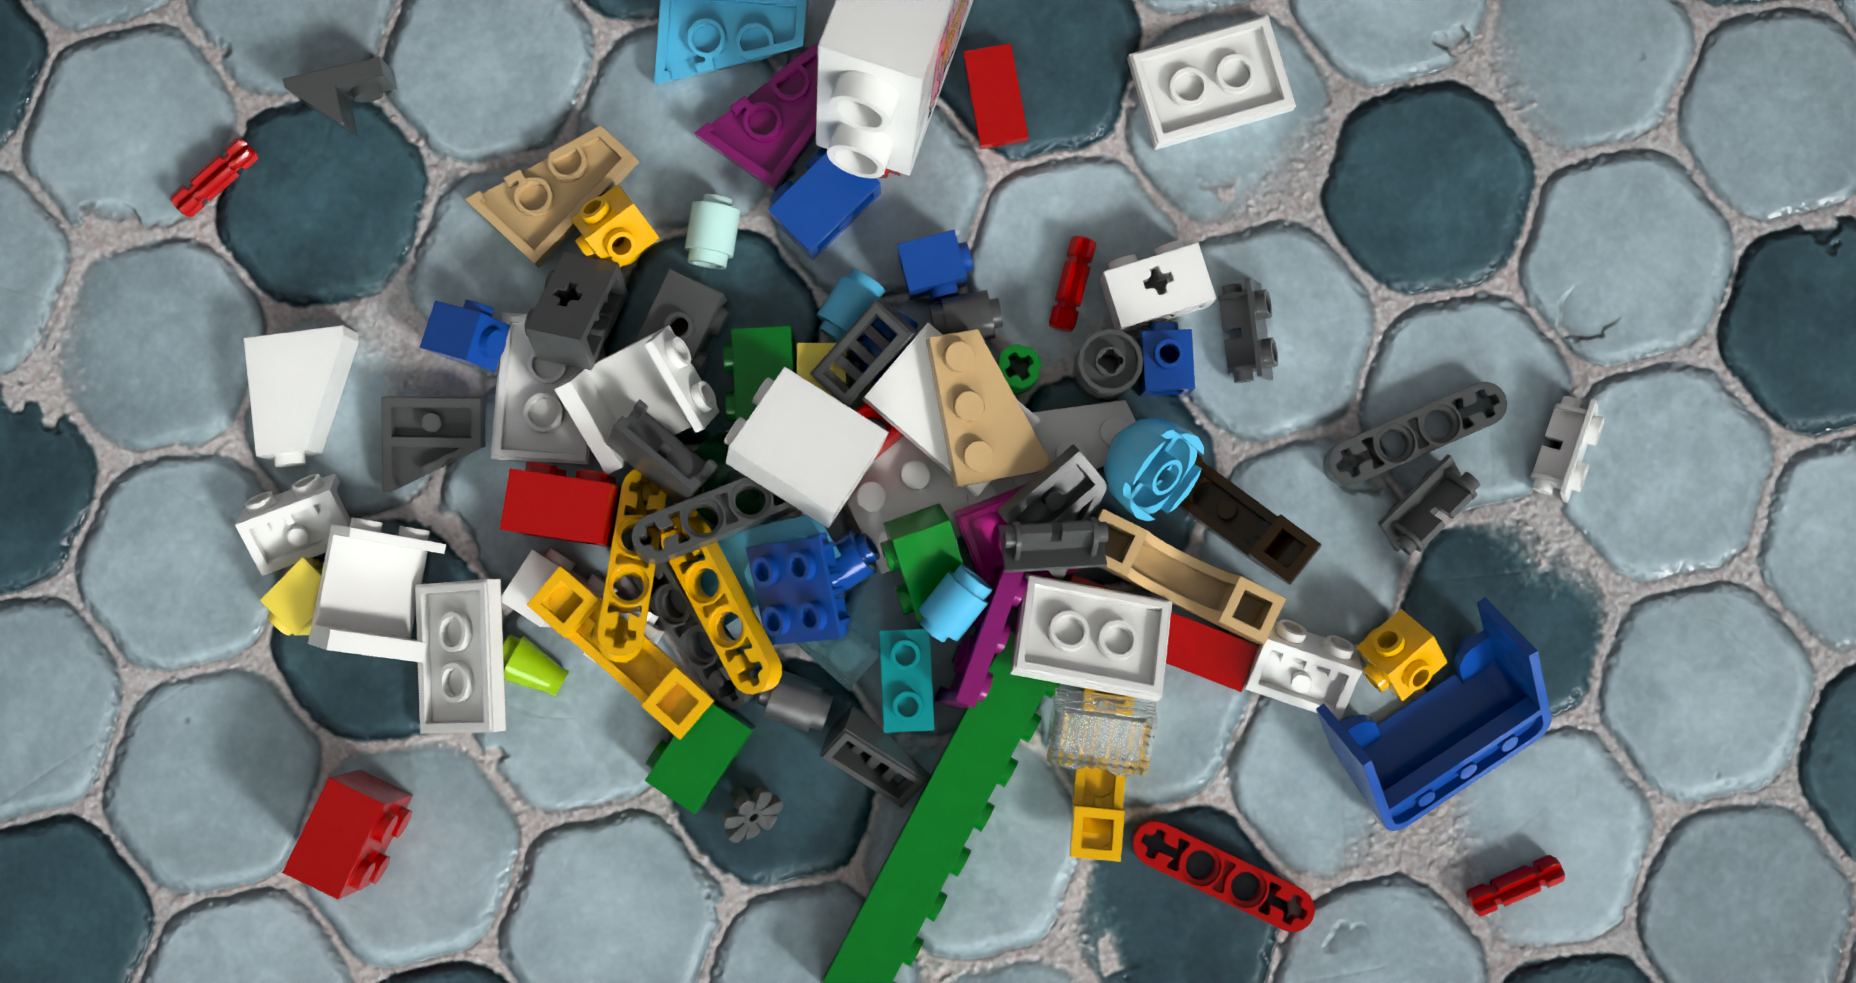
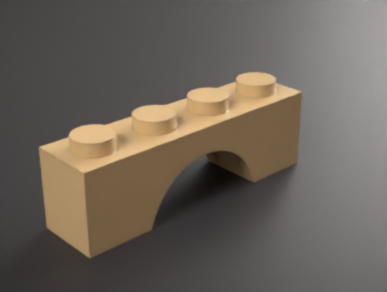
(1189, 582)

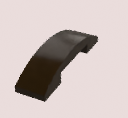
(1248, 525)

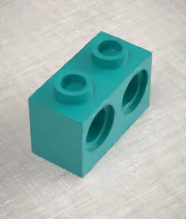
(906, 680)

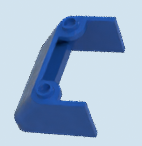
(1451, 732)

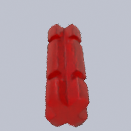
(214, 177)
(1072, 283)
(1515, 885)

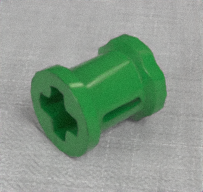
(1020, 355)

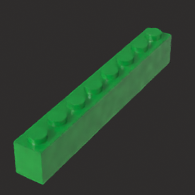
(939, 827)

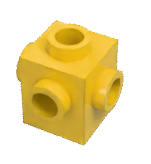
(613, 228)
(1400, 656)

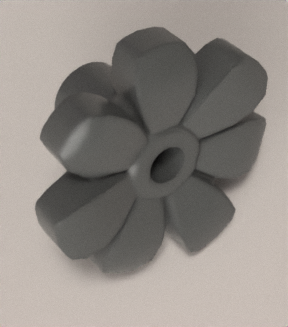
(750, 813)

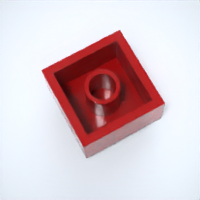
(561, 507)
(349, 834)

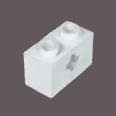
(1186, 287)

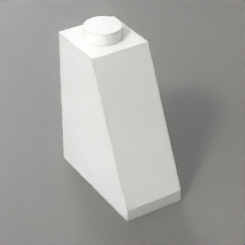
(296, 389)

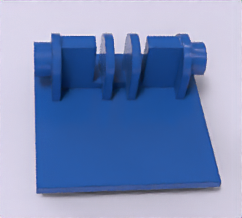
(797, 590)

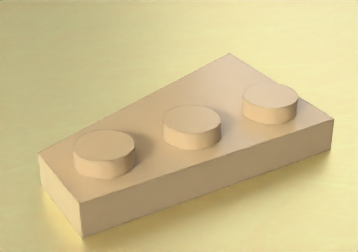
(537, 204)
(979, 413)

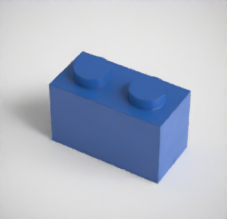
(821, 203)

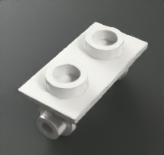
(1576, 430)

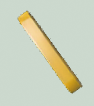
(627, 563)
(714, 609)

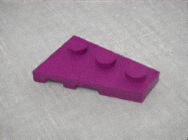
(772, 124)
(990, 637)

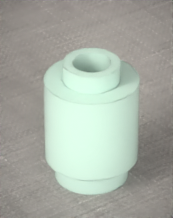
(712, 231)

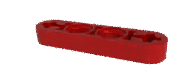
(1220, 878)

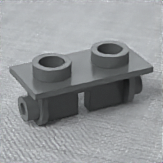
(1248, 312)
(1413, 520)
(1053, 545)

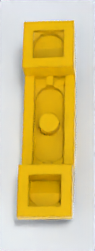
(650, 677)
(1097, 812)

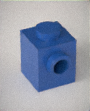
(934, 265)
(466, 334)
(1166, 360)

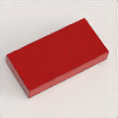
(995, 96)

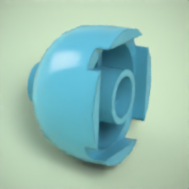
(1152, 466)

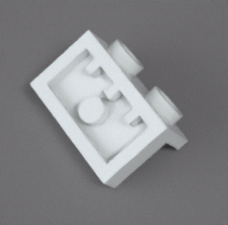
(292, 523)
(1305, 668)

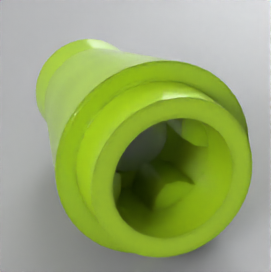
(531, 667)

